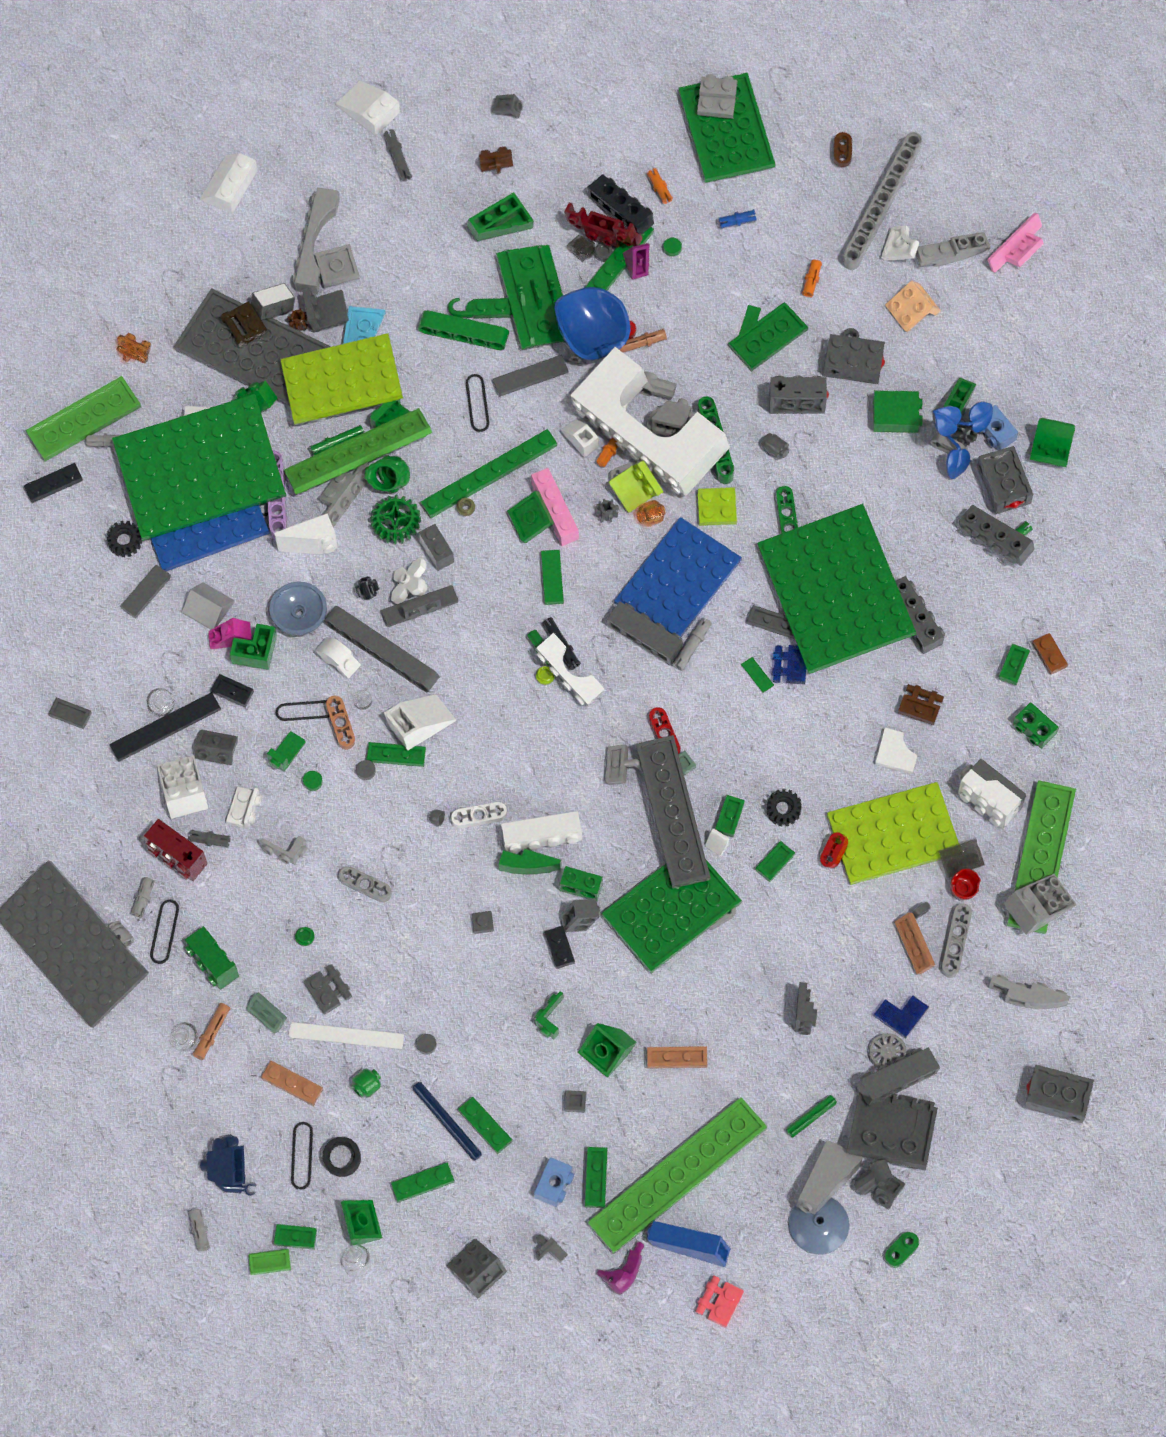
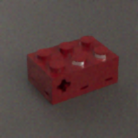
(175, 850)

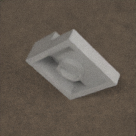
(717, 96)

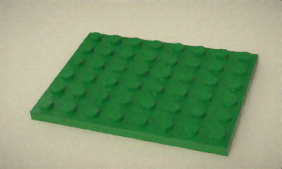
(199, 467)
(836, 588)

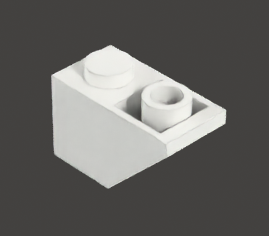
(581, 437)

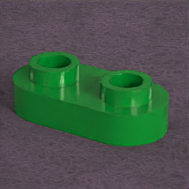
(902, 1249)

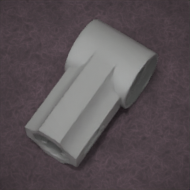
(658, 387)

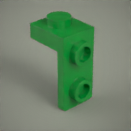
(286, 751)
(546, 1027)

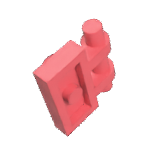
(725, 1304)

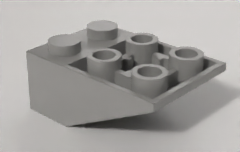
(1039, 903)

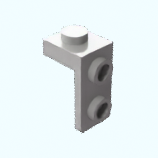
(297, 850)

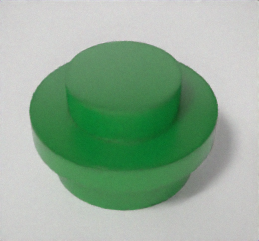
(304, 936)

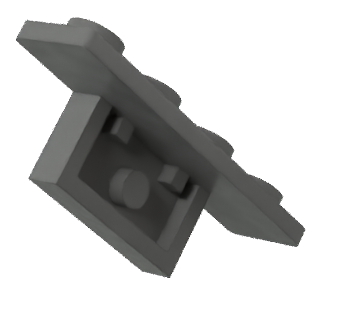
(420, 605)

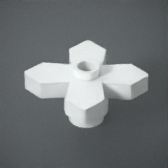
(409, 581)

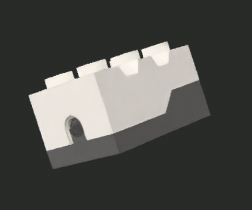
(990, 793)

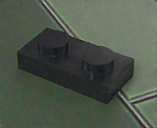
(232, 690)
(559, 947)

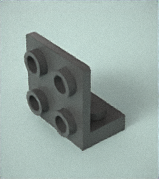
(326, 309)
(477, 1268)

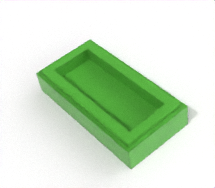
(269, 1262)

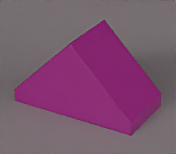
(637, 260)

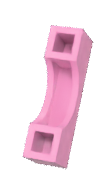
(563, 522)

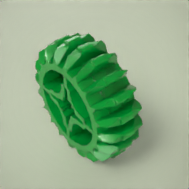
(380, 517)

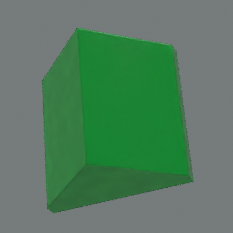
(361, 1221)

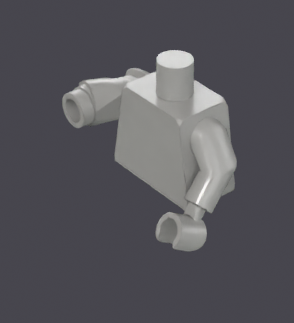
(670, 417)

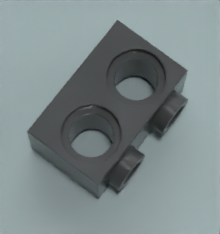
(580, 915)

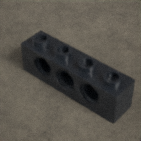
(620, 204)

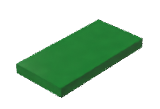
(768, 336)

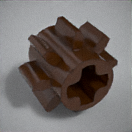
(298, 320)

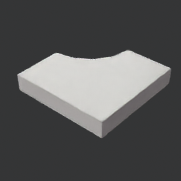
(899, 245)
(894, 753)

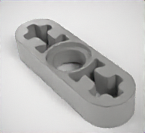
(351, 884)

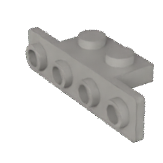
(342, 492)

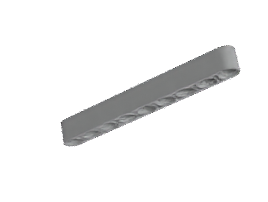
(881, 208)

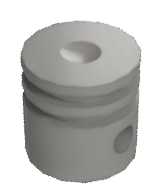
(122, 933)

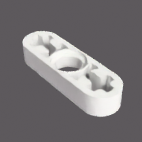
(474, 822)

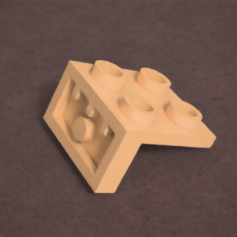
(911, 305)

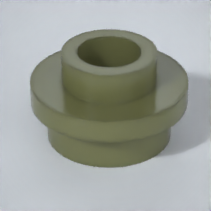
(465, 502)

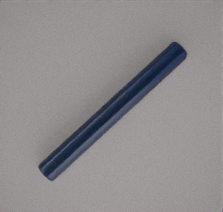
(447, 1121)

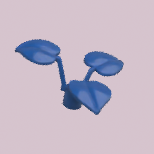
(946, 424)

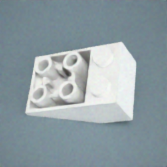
(418, 719)
(182, 787)

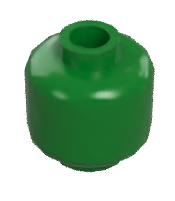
(366, 1083)

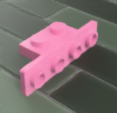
(1019, 245)

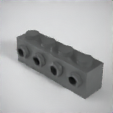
(996, 535)
(645, 632)
(928, 633)
(898, 1076)

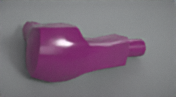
(622, 1279)

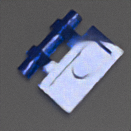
(796, 668)

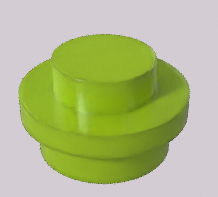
(544, 675)

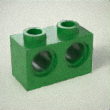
(1039, 722)
(581, 883)

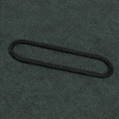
(469, 403)
(301, 703)
(172, 933)
(310, 1155)

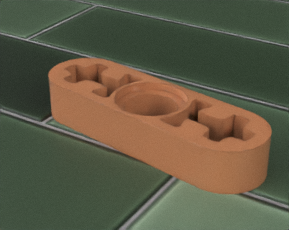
(339, 736)

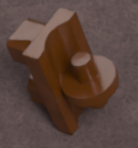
(495, 160)

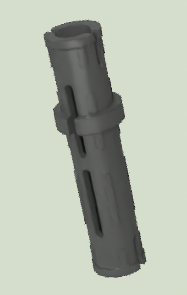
(395, 148)

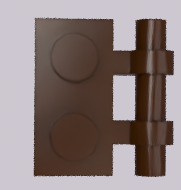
(918, 708)

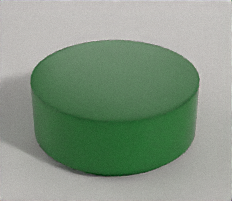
(672, 246)
(312, 780)

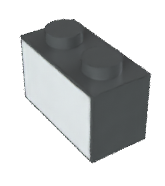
(272, 301)
(436, 547)

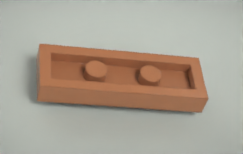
(914, 943)
(677, 1057)
(292, 1083)

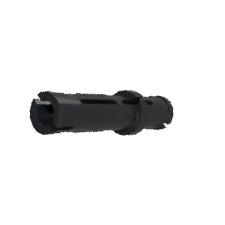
(569, 655)

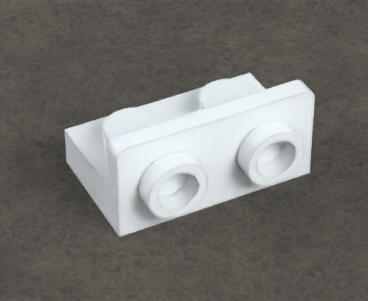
(243, 807)

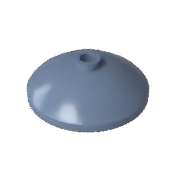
(298, 598)
(823, 1237)

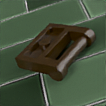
(249, 321)

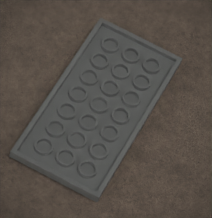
(260, 360)
(71, 944)

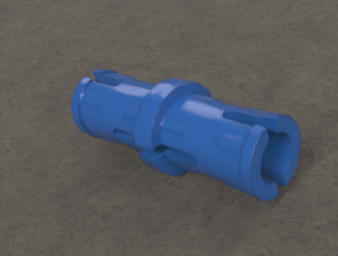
(737, 218)

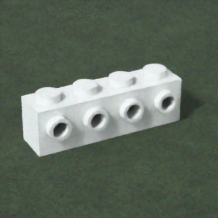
(541, 832)

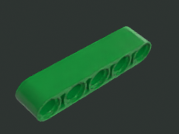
(463, 330)
(725, 463)

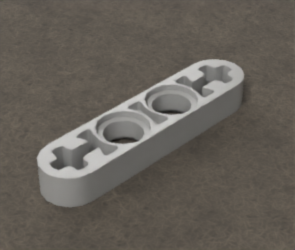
(956, 940)

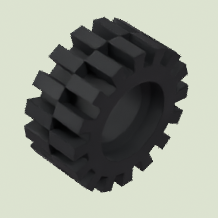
(116, 531)
(776, 816)

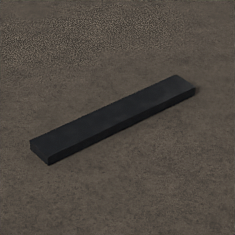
(165, 727)

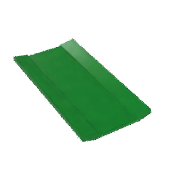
(532, 293)

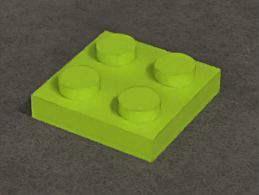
(717, 506)

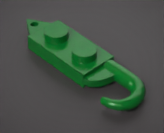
(482, 308)

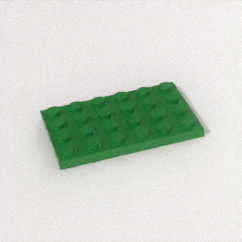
(725, 144)
(664, 919)

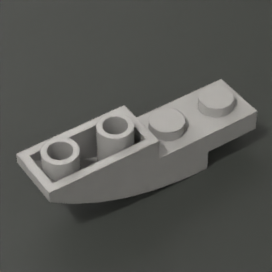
(952, 251)
(1037, 997)

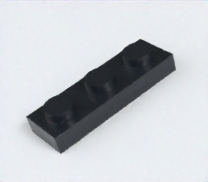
(53, 482)

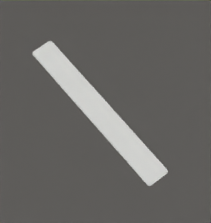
(346, 1035)

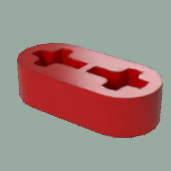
(834, 850)

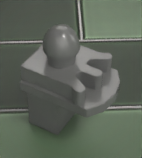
(550, 1246)

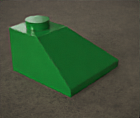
(606, 1048)

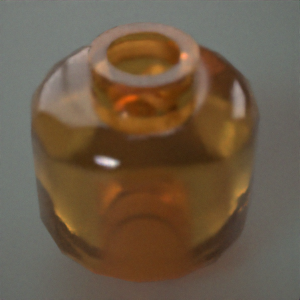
(650, 513)

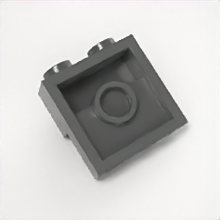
(805, 1012)

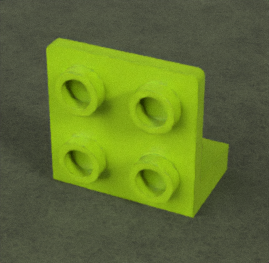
(635, 486)

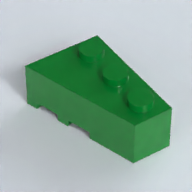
(500, 219)
(211, 958)

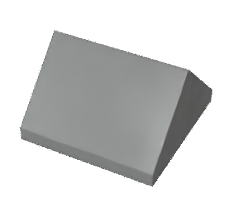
(207, 605)

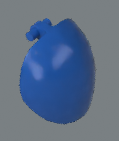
(592, 322)

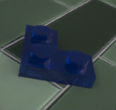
(902, 1020)

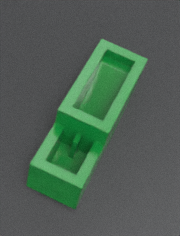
(528, 863)

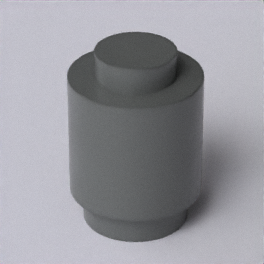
(775, 446)

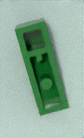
(961, 395)

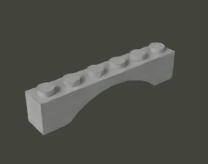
(324, 208)

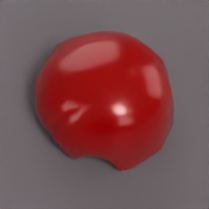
(965, 884)

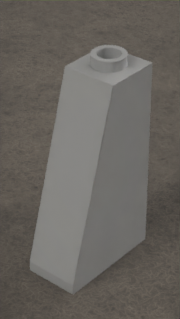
(828, 1175)

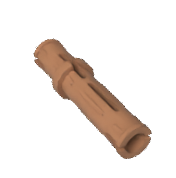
(644, 340)
(211, 1031)

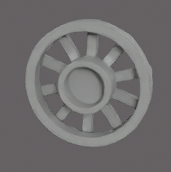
(887, 1050)

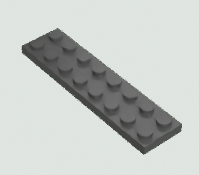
(673, 811)

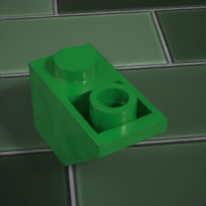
(263, 392)

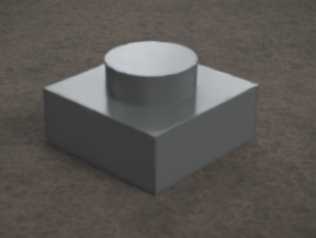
(483, 922)
(575, 1101)

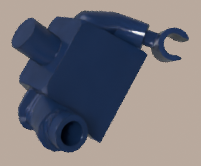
(227, 1165)

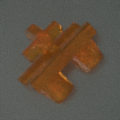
(131, 349)

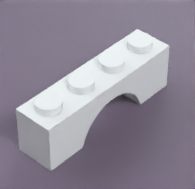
(586, 688)

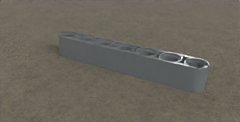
(381, 649)

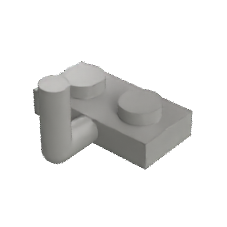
(617, 764)

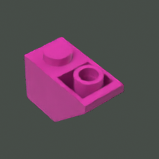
(223, 635)

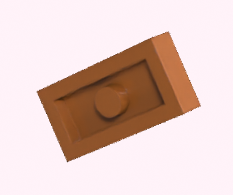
(1050, 653)

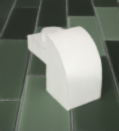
(337, 654)

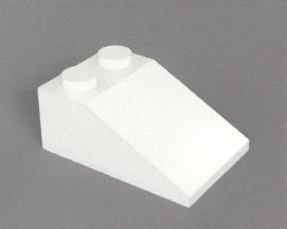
(369, 106)
(308, 537)

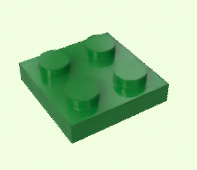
(530, 516)

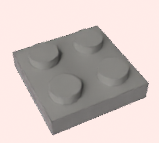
(337, 265)

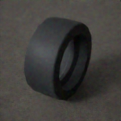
(341, 1141)

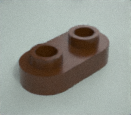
(843, 151)

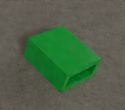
(897, 411)

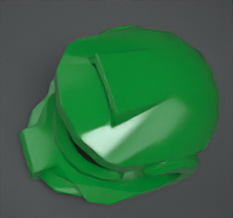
(392, 472)

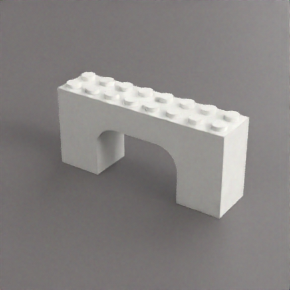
(676, 459)

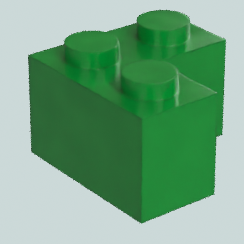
(256, 652)

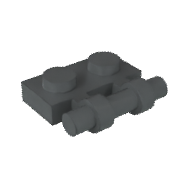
(323, 993)

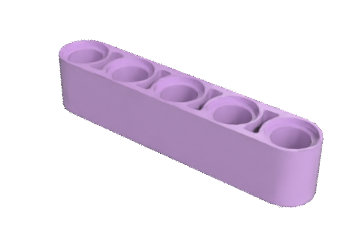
(279, 520)

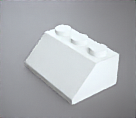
(230, 182)

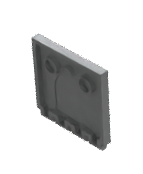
(894, 1130)

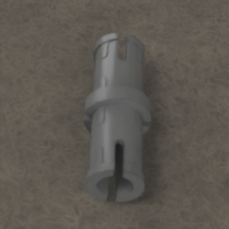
(210, 838)

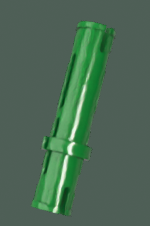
(330, 442)

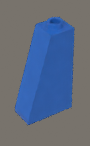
(689, 1242)

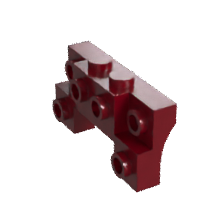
(602, 227)

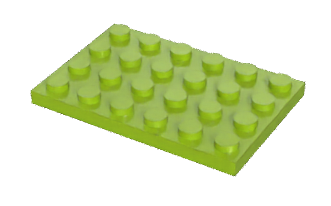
(341, 378)
(893, 832)

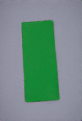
(751, 317)
(757, 674)

